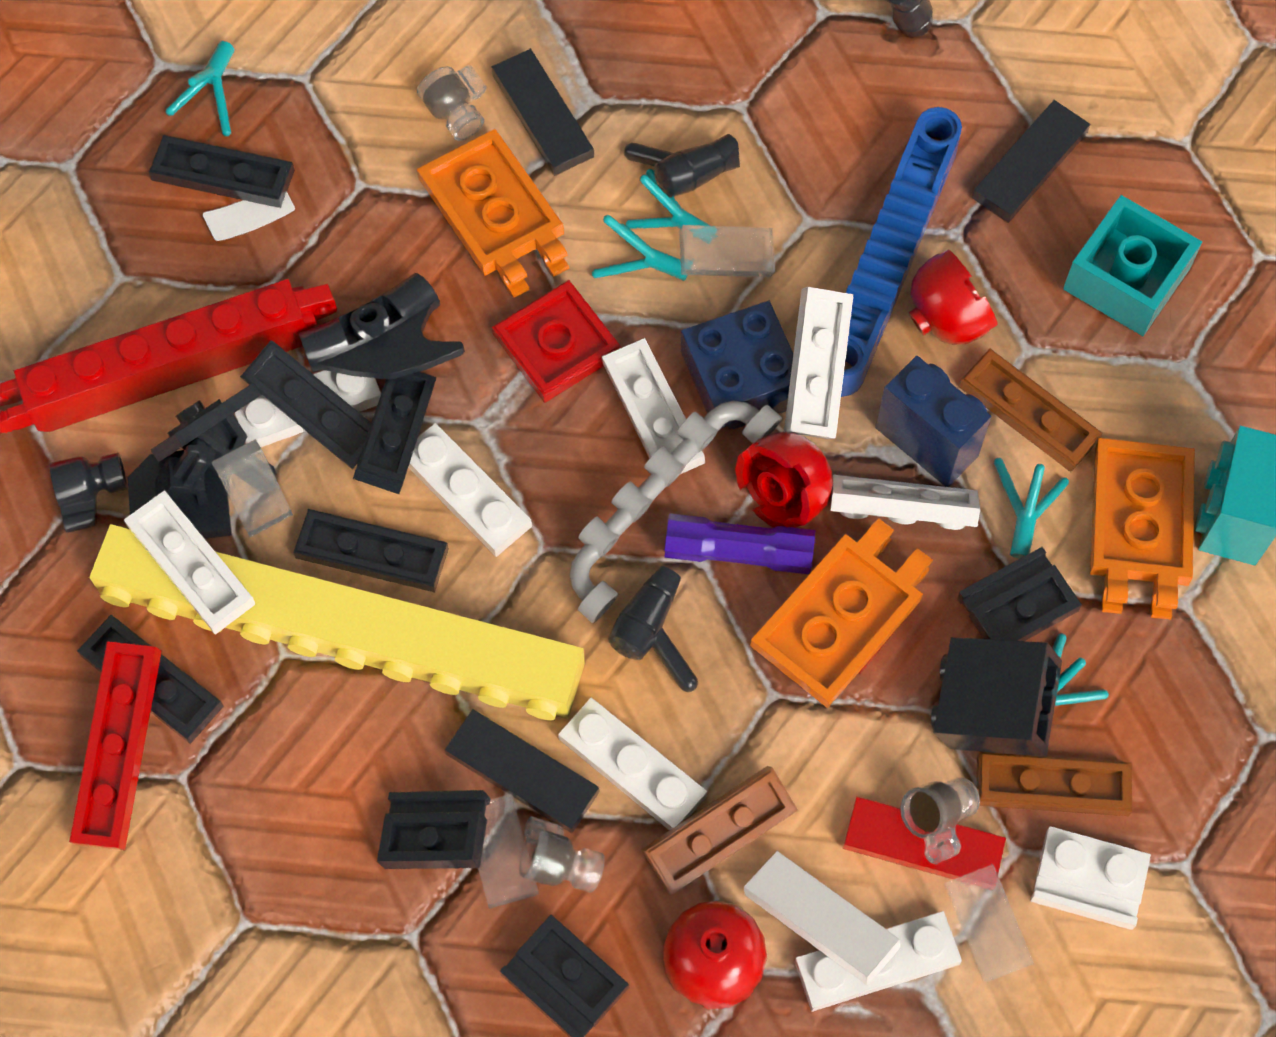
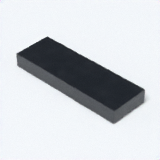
(542, 112)
(1031, 161)
(221, 171)
(309, 403)
(394, 431)
(371, 550)
(176, 698)
(522, 771)

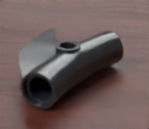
(381, 336)

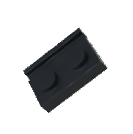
(1020, 599)
(434, 830)
(564, 979)

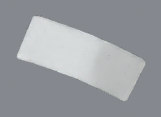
(244, 217)

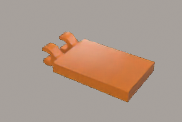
(495, 209)
(1142, 521)
(842, 614)

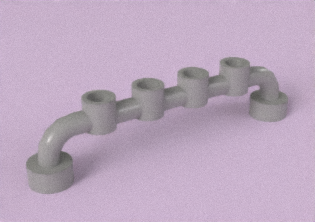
(634, 501)

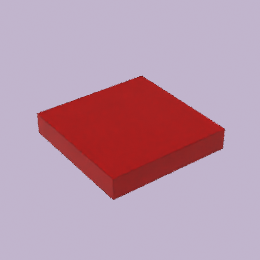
(556, 340)

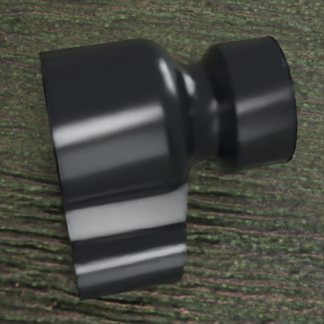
(78, 483)

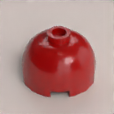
(949, 302)
(785, 478)
(713, 975)

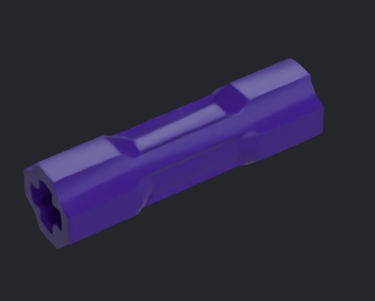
(702, 539)

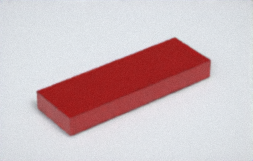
(881, 833)

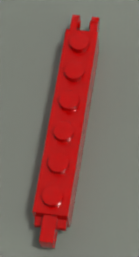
(160, 356)

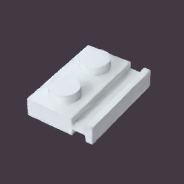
(1091, 878)

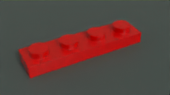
(115, 746)

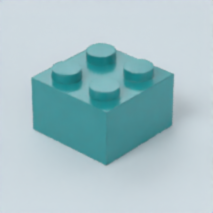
(1132, 265)
(1241, 499)

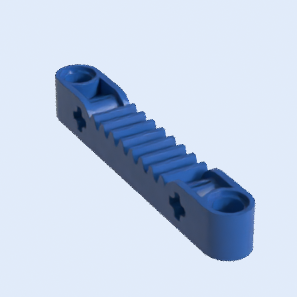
(898, 237)

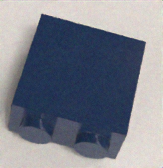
(740, 360)
(933, 420)

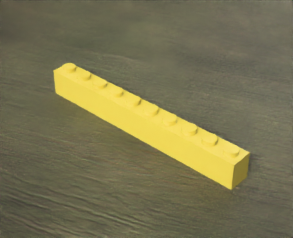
(361, 630)

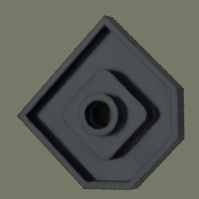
(213, 424)
(189, 484)

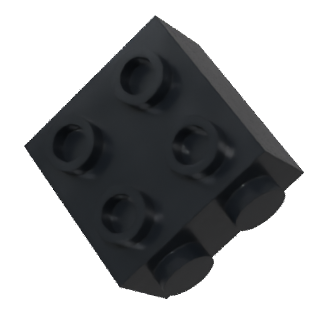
(997, 696)

